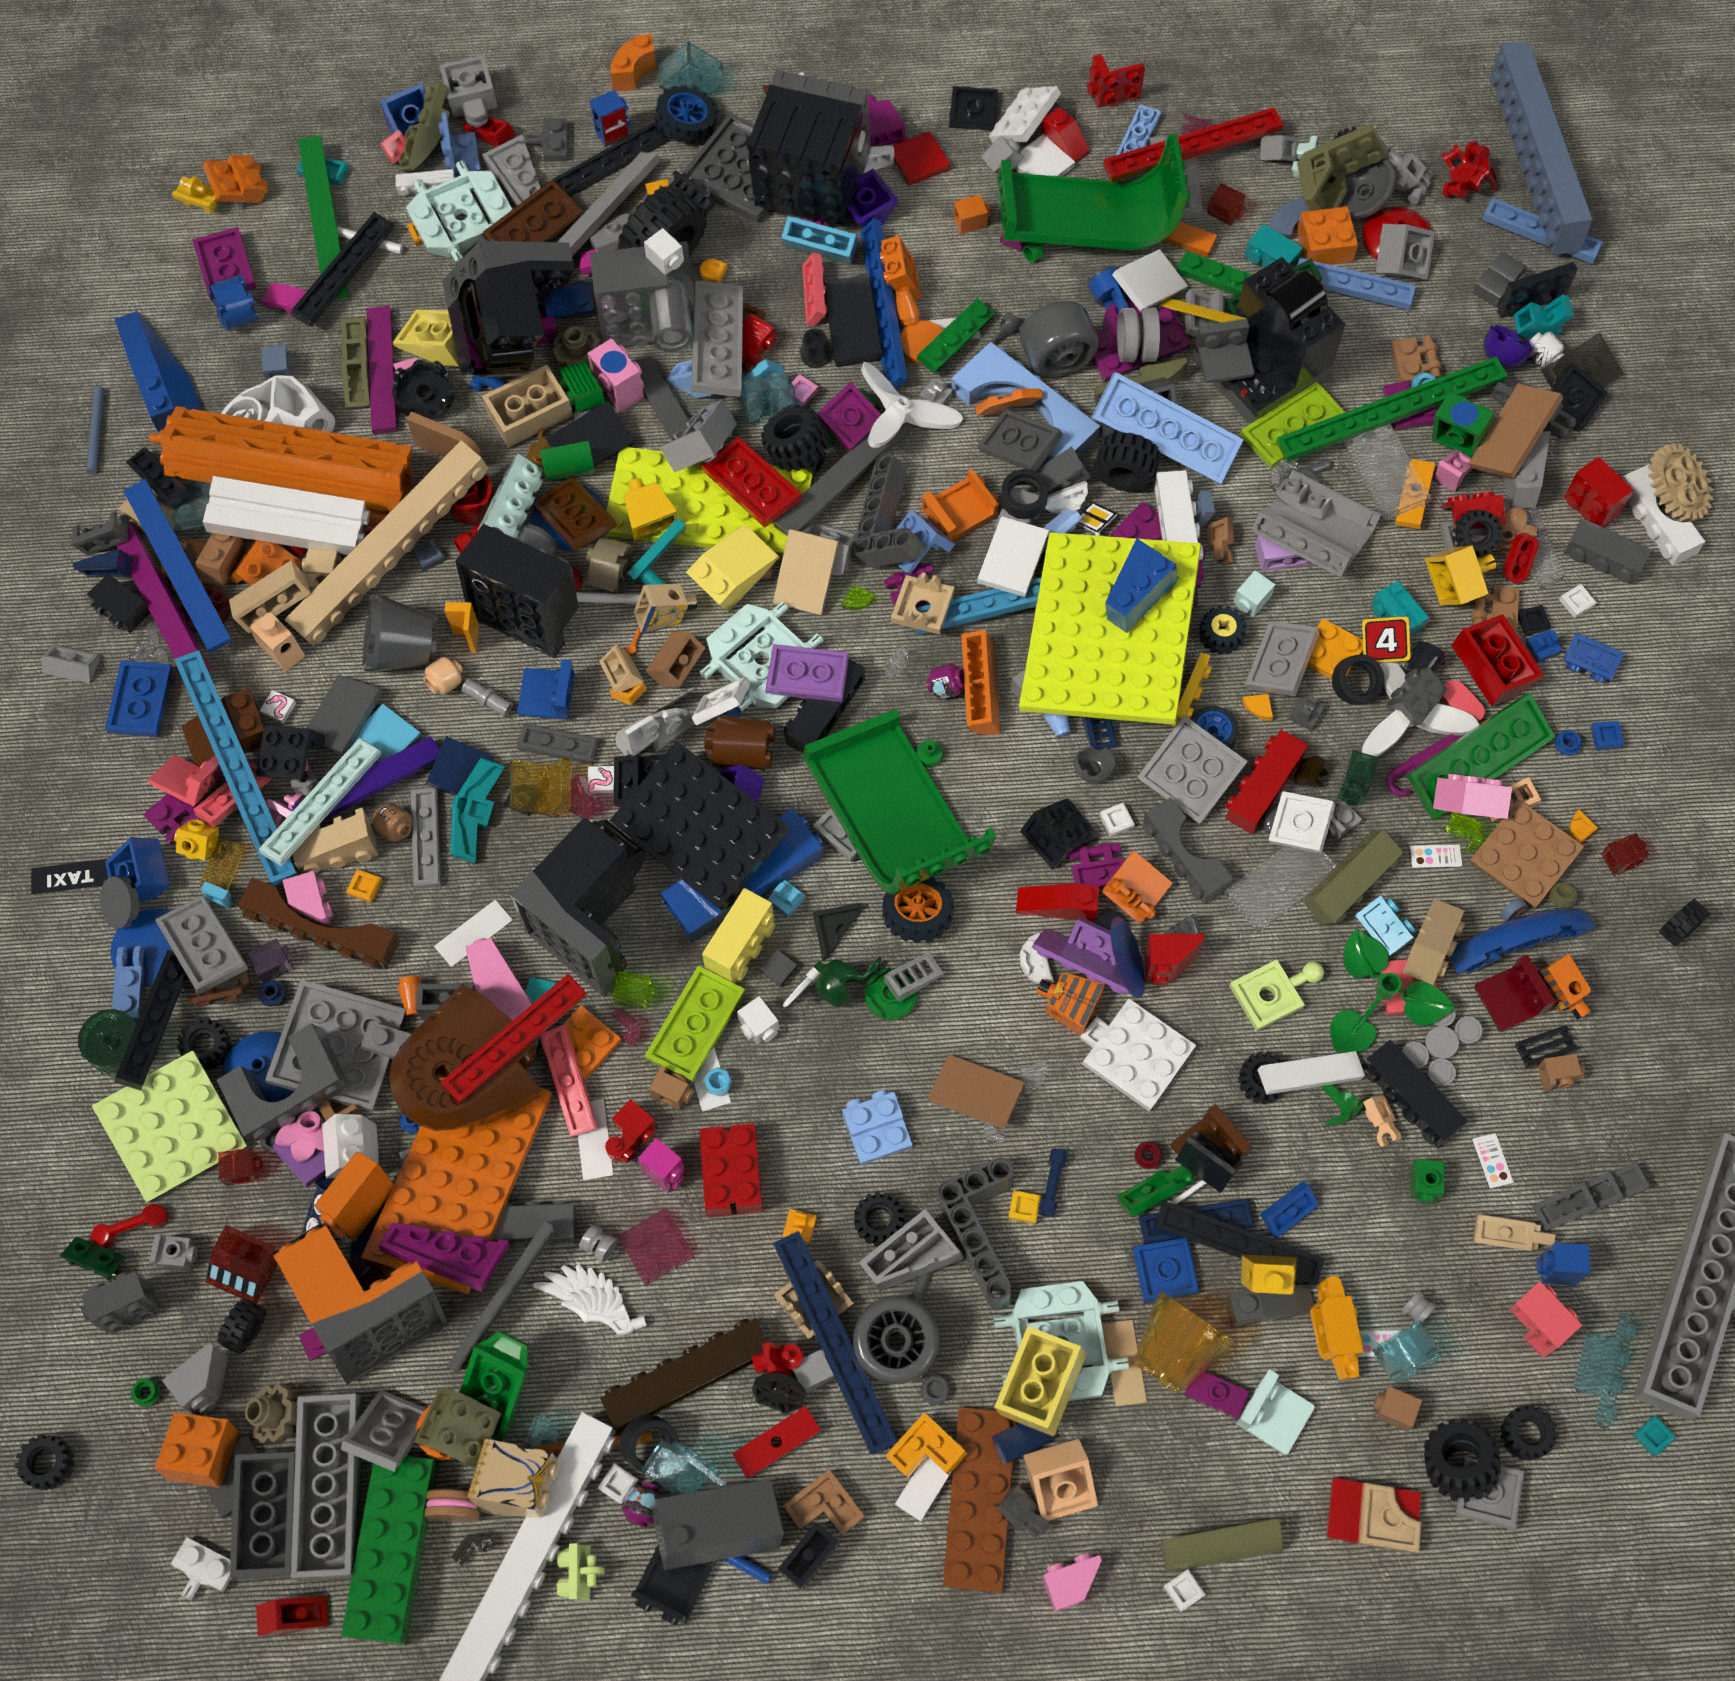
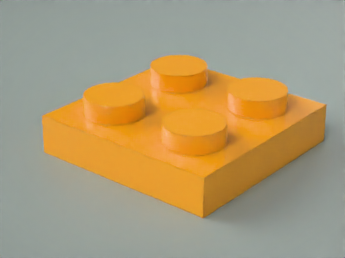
(1332, 647)

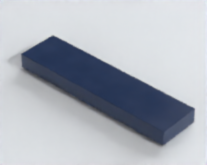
(1232, 1212)

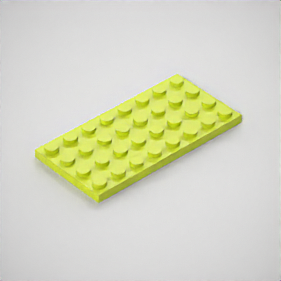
(699, 501)

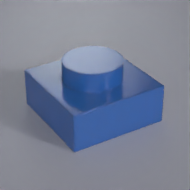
(1607, 735)

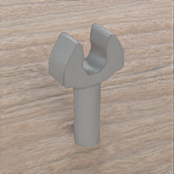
(305, 787)

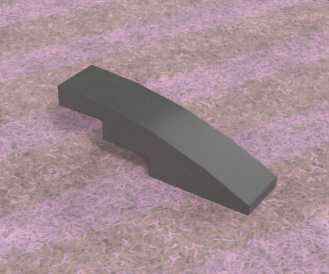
(1590, 1196)

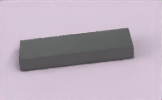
(558, 743)

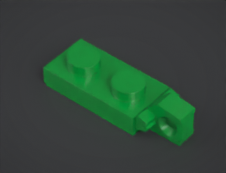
(1154, 1190)

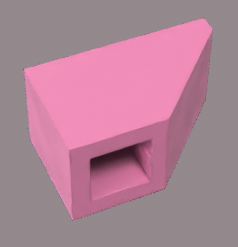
(307, 898)
(1070, 1584)

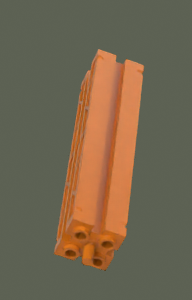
(285, 456)

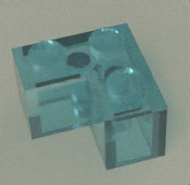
(691, 68)

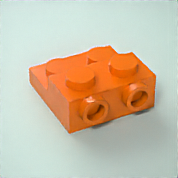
(236, 179)
(900, 266)

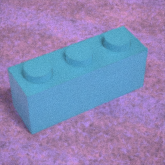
(819, 239)

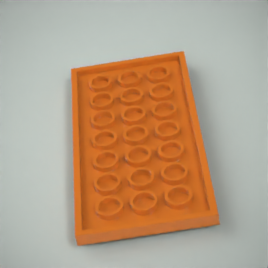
(458, 1181)

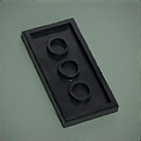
(852, 320)

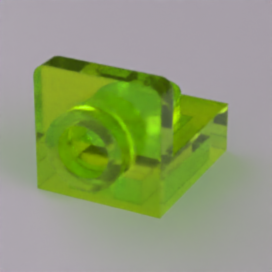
(1465, 827)

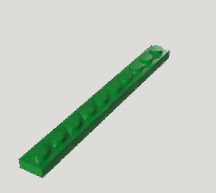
(1390, 409)

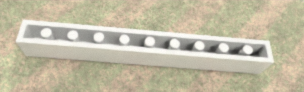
(529, 1554)

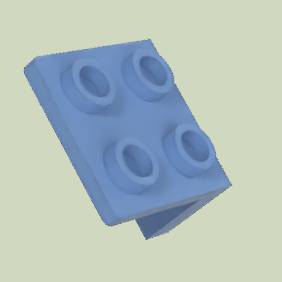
(458, 148)
(927, 533)

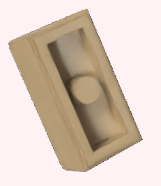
(620, 669)

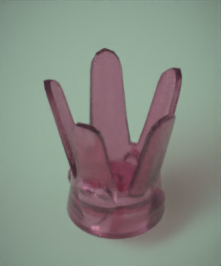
(1199, 123)

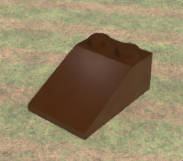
(244, 718)

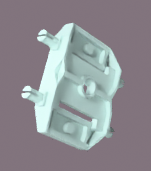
(450, 200)
(742, 664)
(1081, 1330)

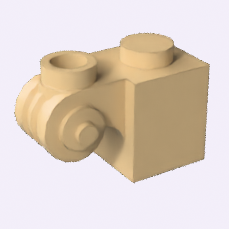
(319, 565)

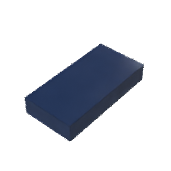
(1018, 1441)

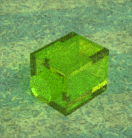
(633, 990)

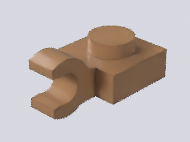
(1219, 536)

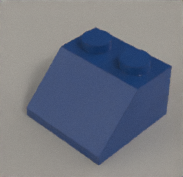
(143, 864)

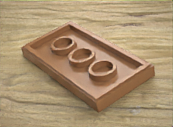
(1515, 430)

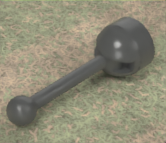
(1008, 324)

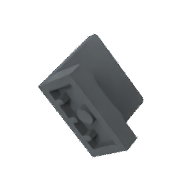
(1224, 351)

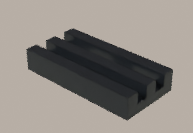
(1566, 1039)

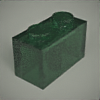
(1357, 778)

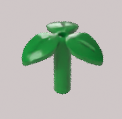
(1346, 1102)

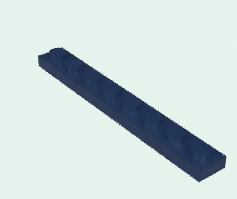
(834, 1343)

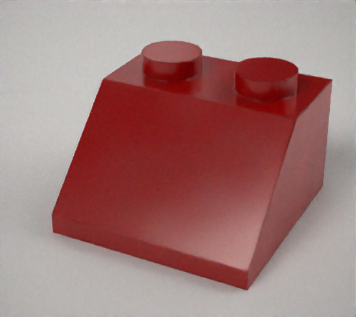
(1170, 955)

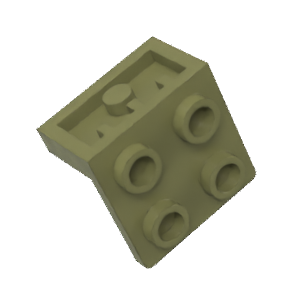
(457, 1426)

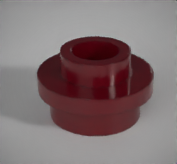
(1150, 1147)

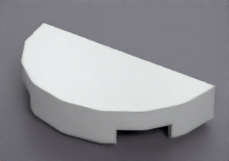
(1067, 498)
(1033, 964)

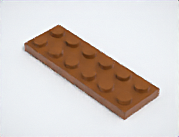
(975, 1524)

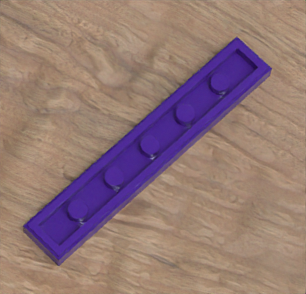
(388, 773)

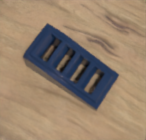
(113, 562)
(1089, 727)

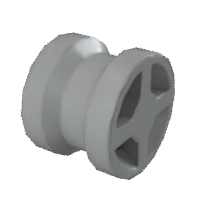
(1419, 1307)

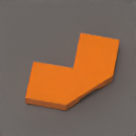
(1020, 397)

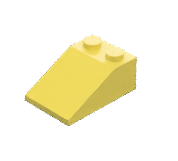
(429, 337)
(733, 566)

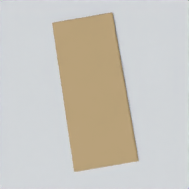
(1121, 1343)

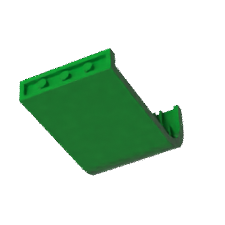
(1095, 210)
(890, 804)

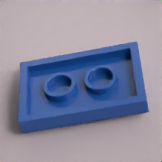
(139, 698)

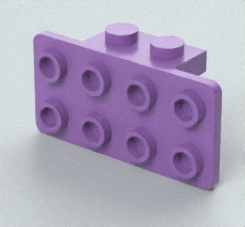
(1086, 951)

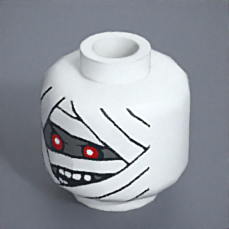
(1546, 349)

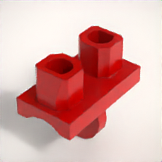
(778, 1359)

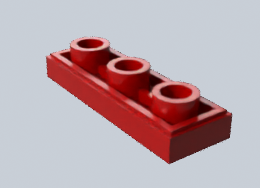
(791, 1431)

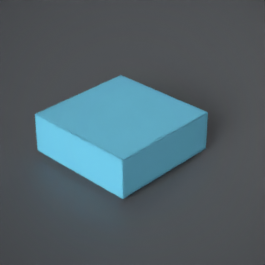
(217, 895)

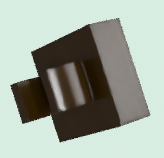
(1309, 771)

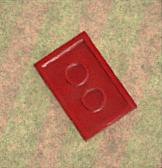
(1346, 1508)

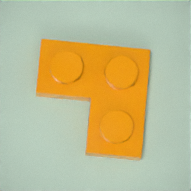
(924, 1440)

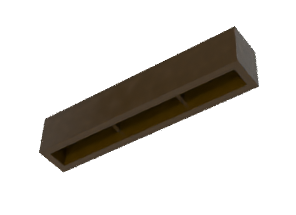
(684, 1376)

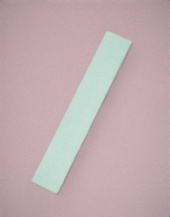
(319, 802)

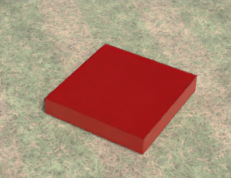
(920, 158)

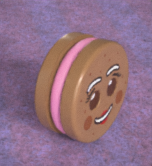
(450, 1506)

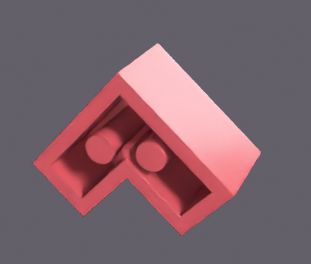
(1545, 1319)

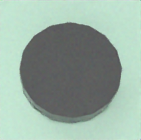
(119, 902)

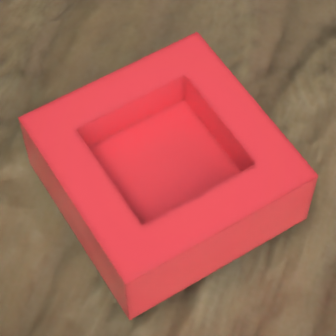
(393, 146)

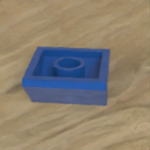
(403, 108)

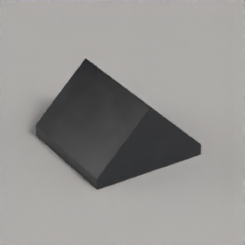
(1208, 1161)

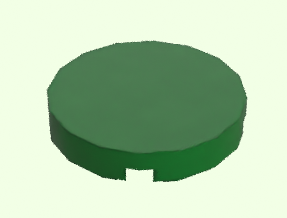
(882, 1001)

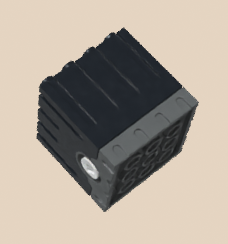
(809, 147)

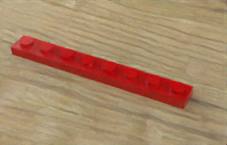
(1195, 143)

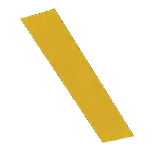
(1199, 311)

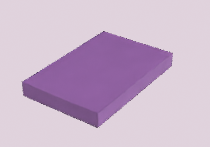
(807, 673)

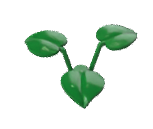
(1366, 956)

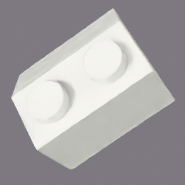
(343, 1137)

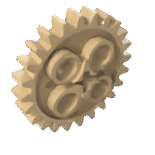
(1680, 483)

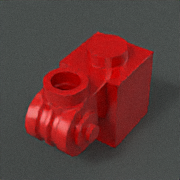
(636, 1128)

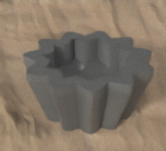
(1186, 926)

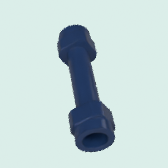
(1048, 1204)

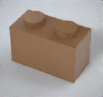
(219, 558)
(675, 659)

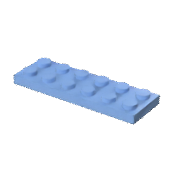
(1172, 428)

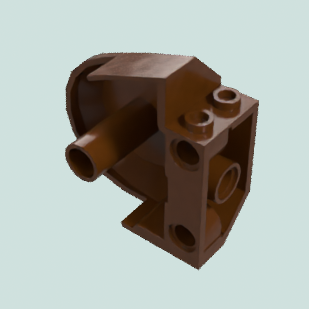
(443, 1044)

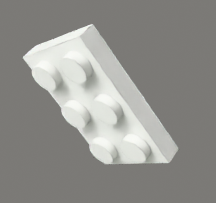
(1025, 113)

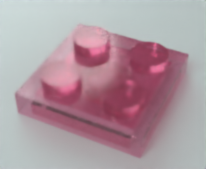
(655, 1246)

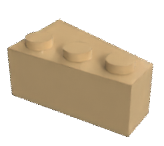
(1435, 942)

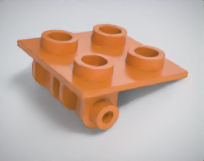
(1137, 887)

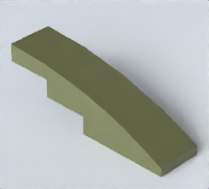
(355, 362)

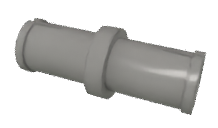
(487, 697)

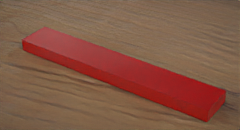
(513, 1038)

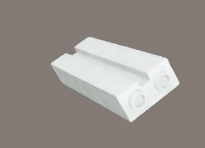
(285, 515)

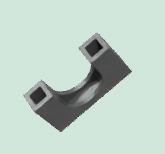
(319, 1080)

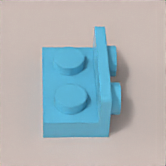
(1386, 925)

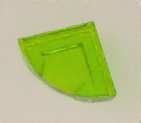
(857, 599)

